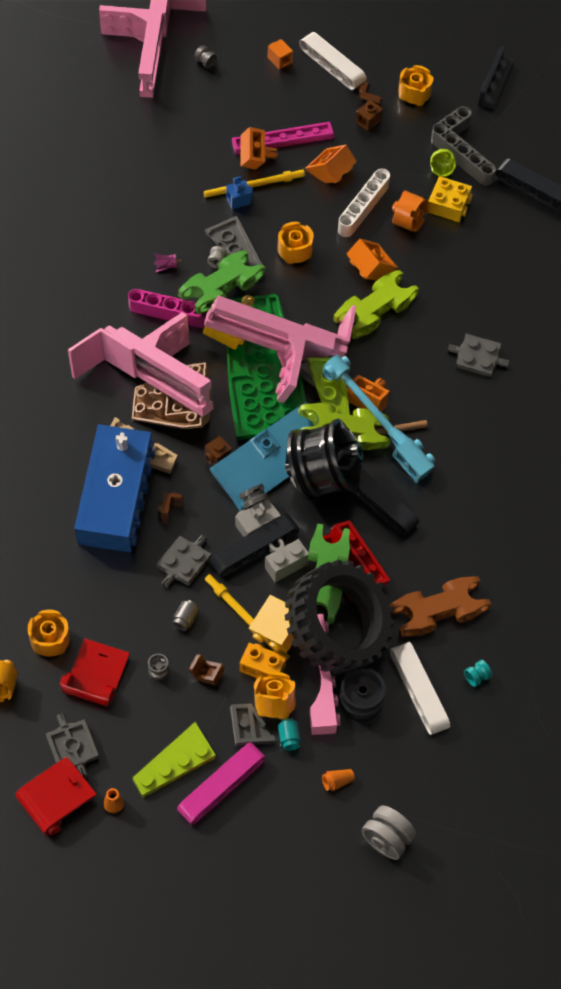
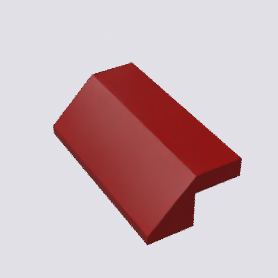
(359, 552)

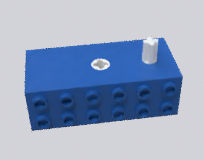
(115, 488)

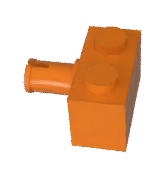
(253, 148)
(373, 390)

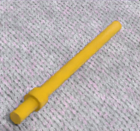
(286, 177)
(221, 591)

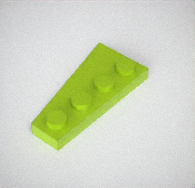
(176, 760)

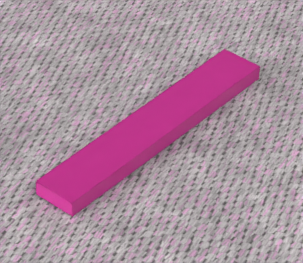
(292, 136)

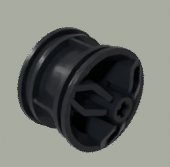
(323, 460)

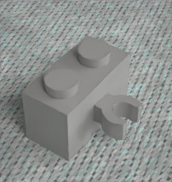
(255, 517)
(285, 559)

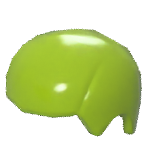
(443, 162)

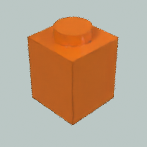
(280, 54)

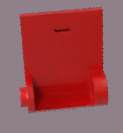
(95, 673)
(54, 796)

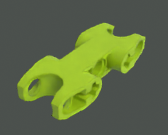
(385, 296)
(360, 423)

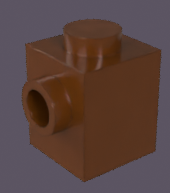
(369, 115)
(217, 450)

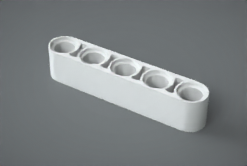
(332, 60)
(363, 202)
(420, 688)

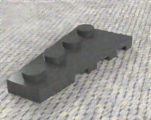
(233, 238)

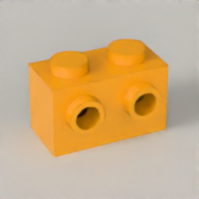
(260, 661)

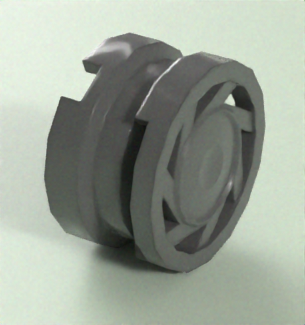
(253, 495)

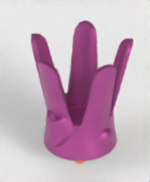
(165, 262)

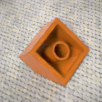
(332, 164)
(371, 260)

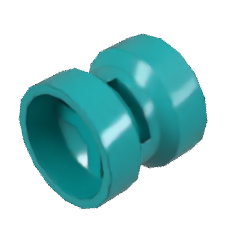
(479, 672)

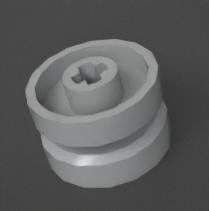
(389, 832)

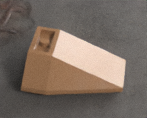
(158, 408)

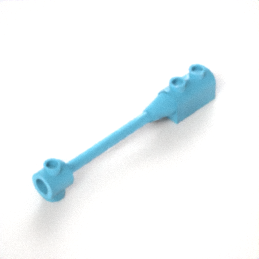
(407, 452)

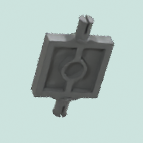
(478, 355)
(184, 561)
(74, 742)

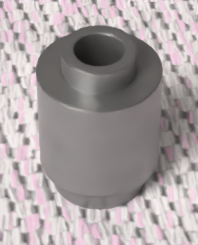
(185, 615)

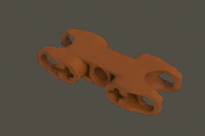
(451, 602)

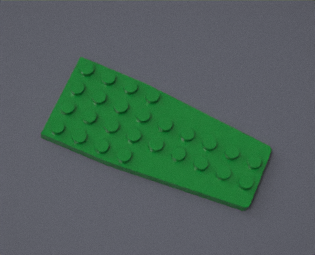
(254, 380)

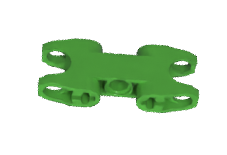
(231, 274)
(324, 552)

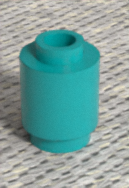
(289, 734)

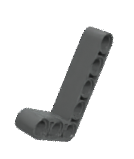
(446, 137)

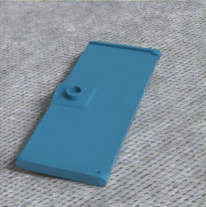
(259, 459)

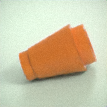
(336, 779)
(113, 801)

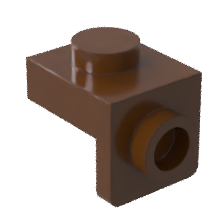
(365, 96)
(169, 500)
(205, 670)

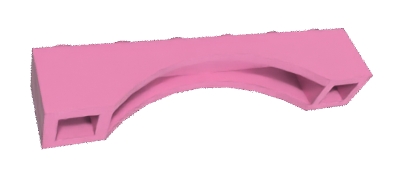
(322, 712)

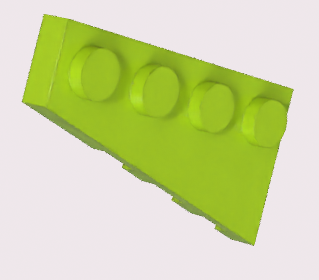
(329, 392)

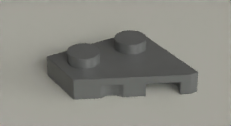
(249, 726)

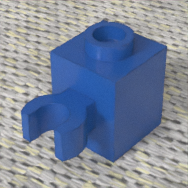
(239, 193)

